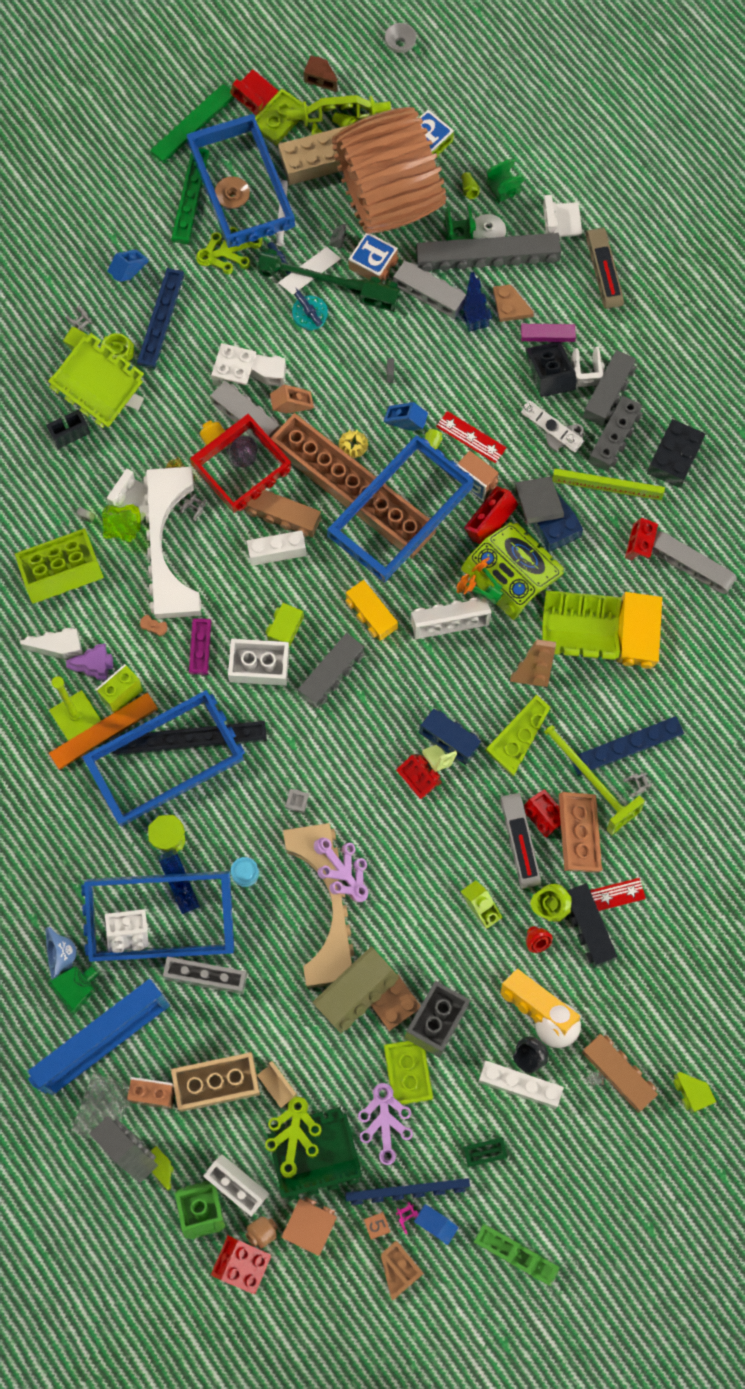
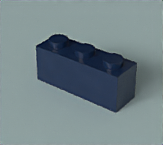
(449, 736)

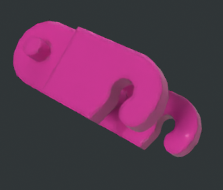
(402, 1220)

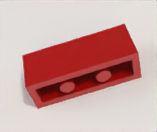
(491, 515)

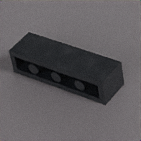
(590, 927)

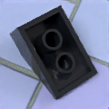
(551, 369)

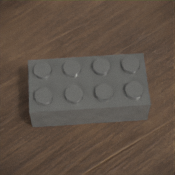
(124, 1148)

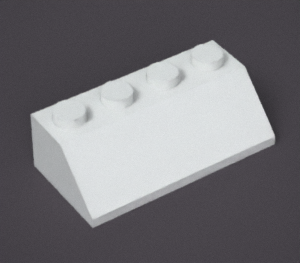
(450, 618)

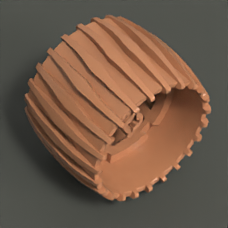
(389, 169)

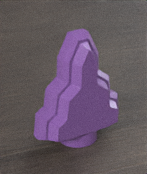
(93, 662)

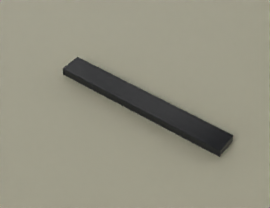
(192, 738)

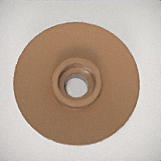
(232, 186)

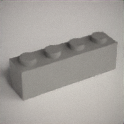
(429, 289)
(236, 406)
(205, 975)

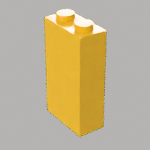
(639, 629)

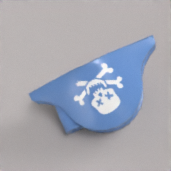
(60, 952)

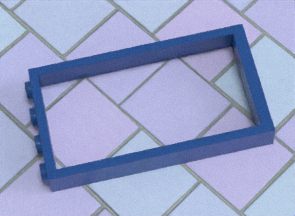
(90, 928)

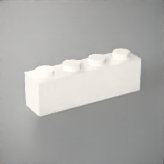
(521, 1084)

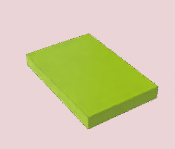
(272, 117)
(408, 1072)

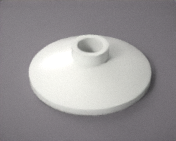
(498, 227)

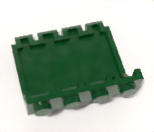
(333, 1165)

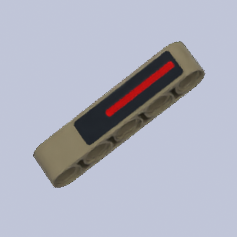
(604, 268)

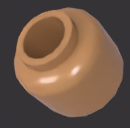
(261, 1232)

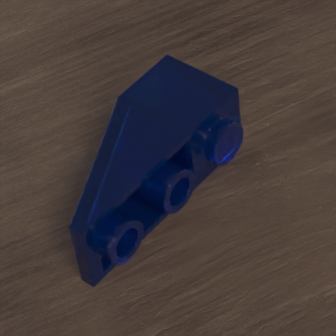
(475, 311)
(181, 890)

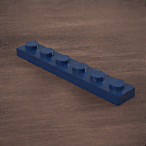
(160, 318)
(630, 744)
(416, 1190)

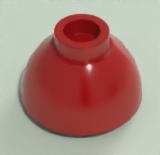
(538, 939)

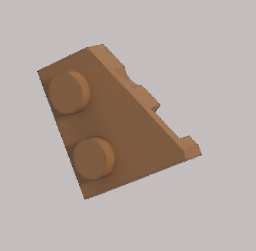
(510, 304)
(399, 1269)

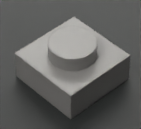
(297, 801)

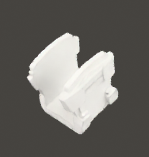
(588, 379)

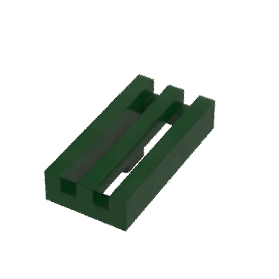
(489, 1151)

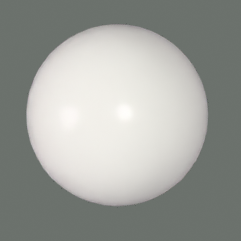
(549, 1036)

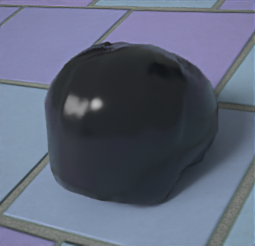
(530, 1054)

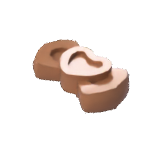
(150, 625)

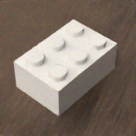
(258, 662)

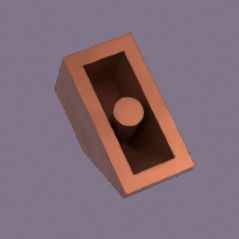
(320, 74)

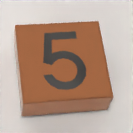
(377, 1225)

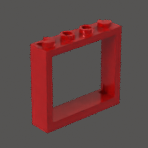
(224, 440)

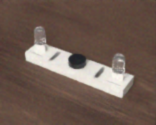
(552, 426)

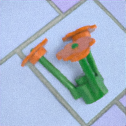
(493, 594)

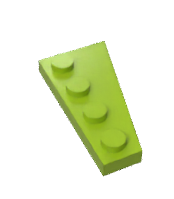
(513, 742)

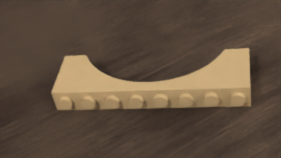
(336, 951)

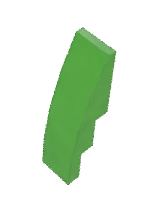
(517, 1255)

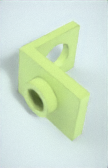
(437, 758)

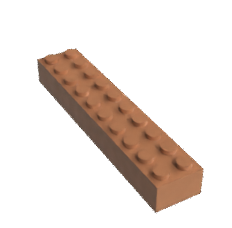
(347, 479)

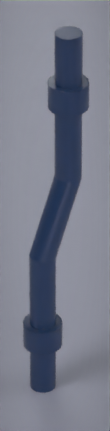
(309, 310)

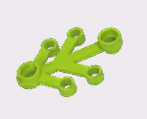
(225, 252)
(293, 1133)

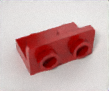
(641, 539)
(419, 775)
(543, 812)

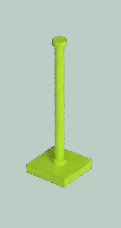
(74, 713)
(624, 813)

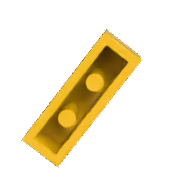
(371, 610)

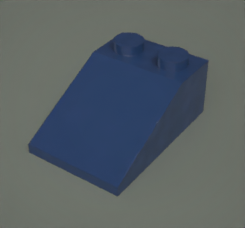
(559, 531)

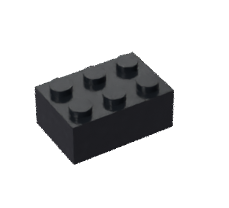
(676, 453)

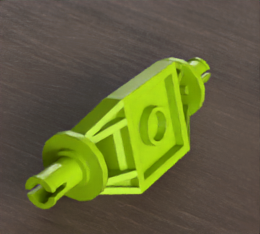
(331, 103)

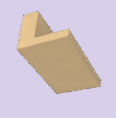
(277, 1085)

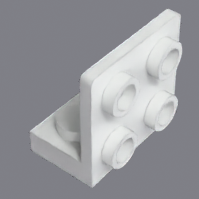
(561, 218)
(233, 365)
(129, 491)
(126, 931)

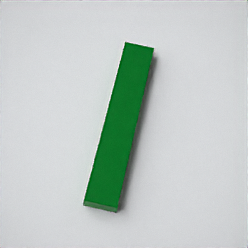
(193, 122)
(189, 201)

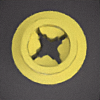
(357, 450)

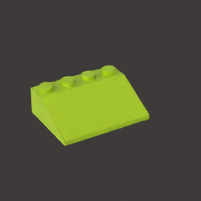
(58, 566)

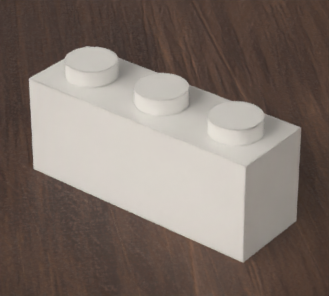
(276, 548)
(236, 1185)

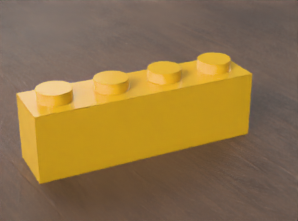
(534, 1000)

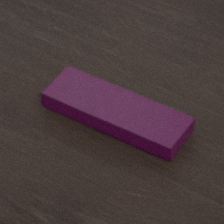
(548, 333)
(200, 646)

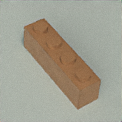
(284, 512)
(620, 1073)

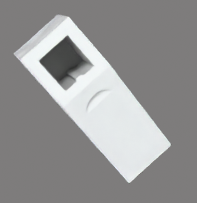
(269, 370)
(58, 645)

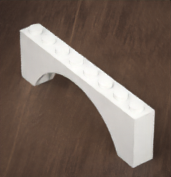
(165, 490)

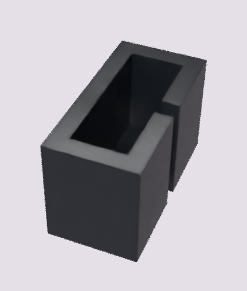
(76, 429)

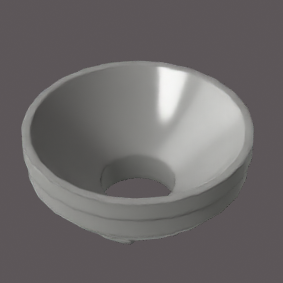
(402, 32)

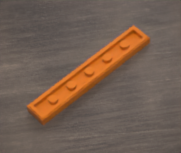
(103, 731)

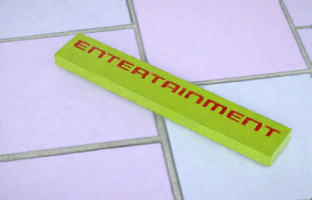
(608, 484)

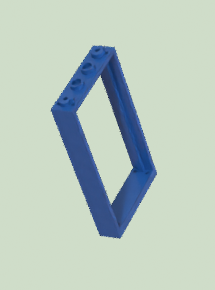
(229, 130)
(362, 556)
(227, 733)
(98, 1038)

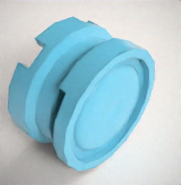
(244, 872)

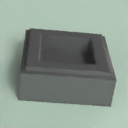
(390, 370)

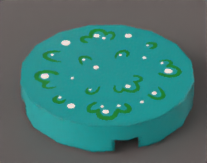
(300, 317)

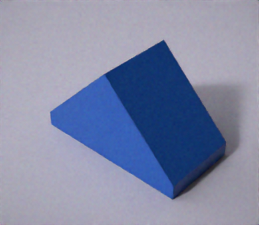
(436, 1224)

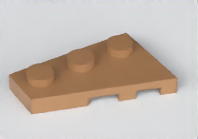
(536, 665)

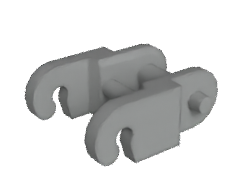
(74, 323)
(188, 503)
(635, 777)

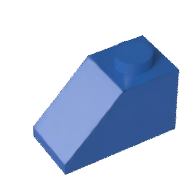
(127, 265)
(406, 416)

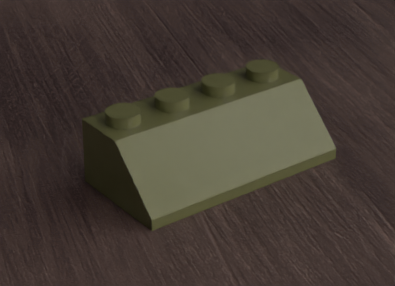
(356, 990)

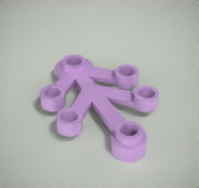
(343, 870)
(384, 1120)

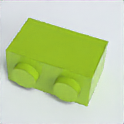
(285, 624)

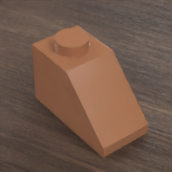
(291, 399)

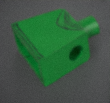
(74, 987)

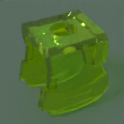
(121, 522)

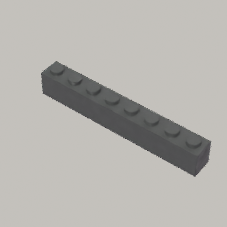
(488, 252)

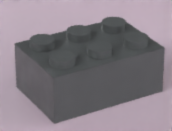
(437, 1019)

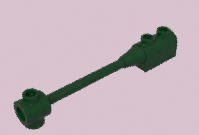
(370, 291)

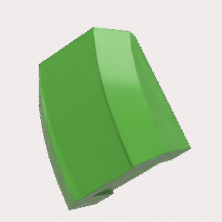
(199, 1210)

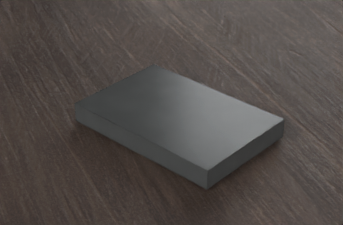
(539, 500)

